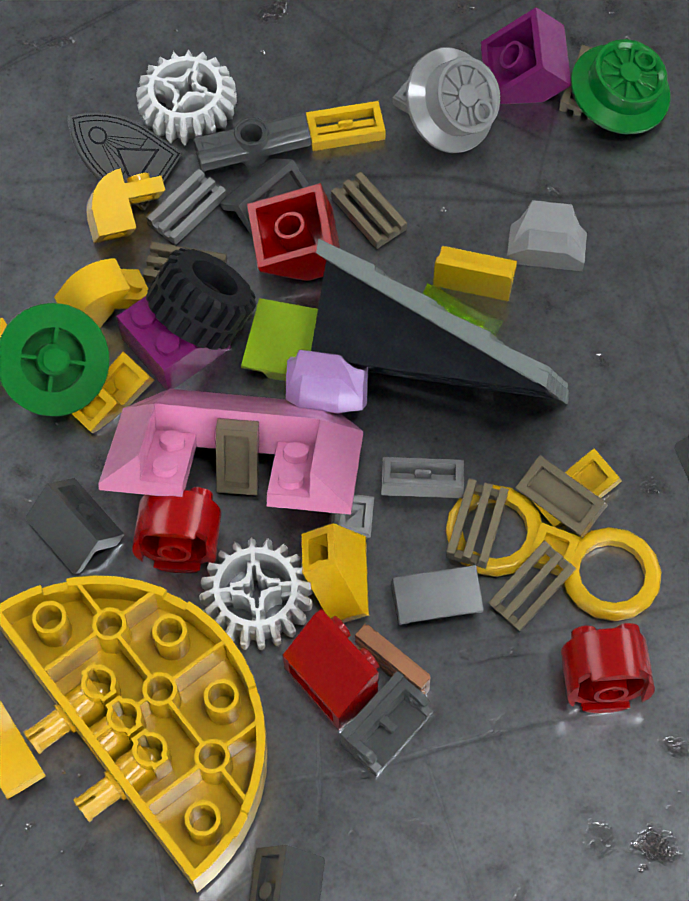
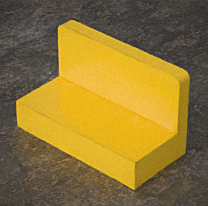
(474, 273)

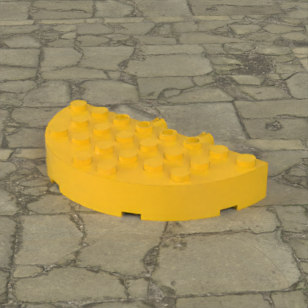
(157, 705)

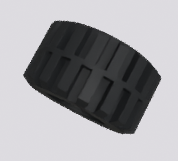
(201, 299)

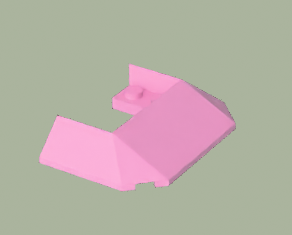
(312, 448)

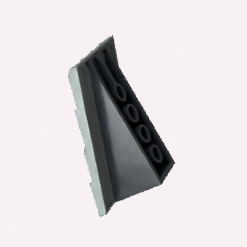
(411, 336)

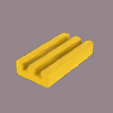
(346, 131)

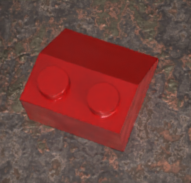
(288, 232)

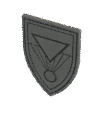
(117, 142)

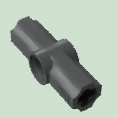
(234, 146)

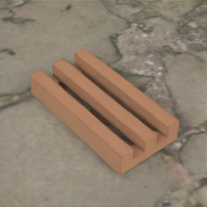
(391, 658)

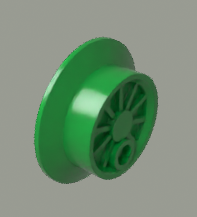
(622, 86)
(53, 359)

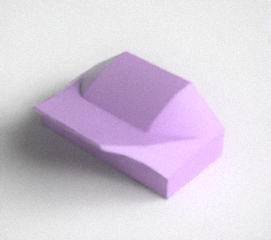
(325, 382)

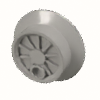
(452, 99)

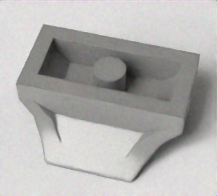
(548, 237)

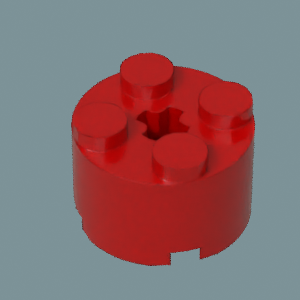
(178, 530)
(607, 668)

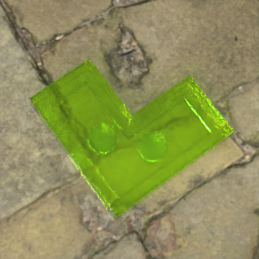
(463, 309)

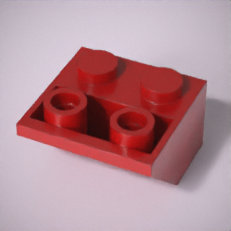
(332, 668)

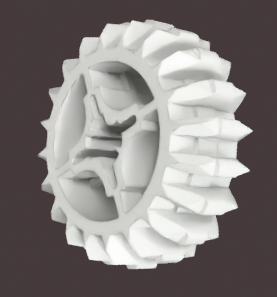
(179, 86)
(240, 593)

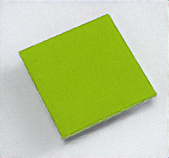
(277, 335)

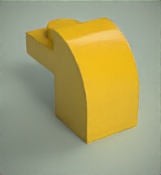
(111, 201)
(102, 289)

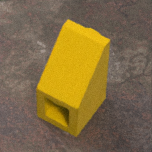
(337, 570)

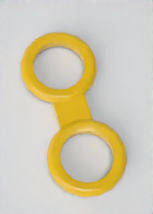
(573, 549)

